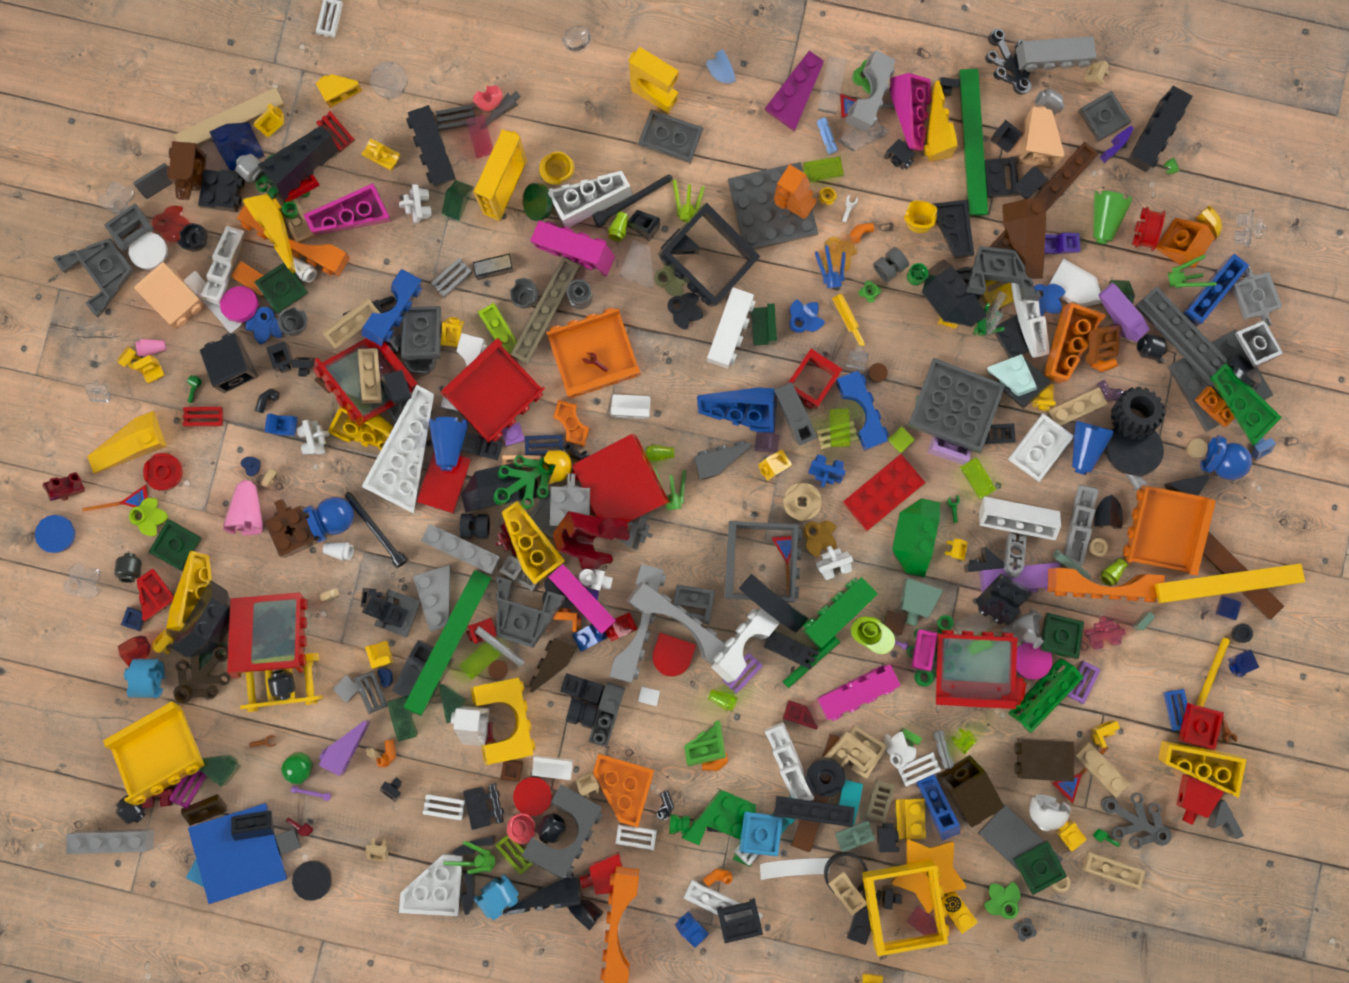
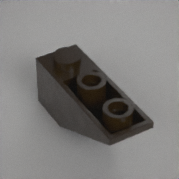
(557, 658)

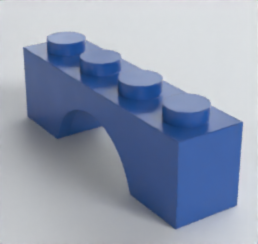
(380, 325)
(853, 388)

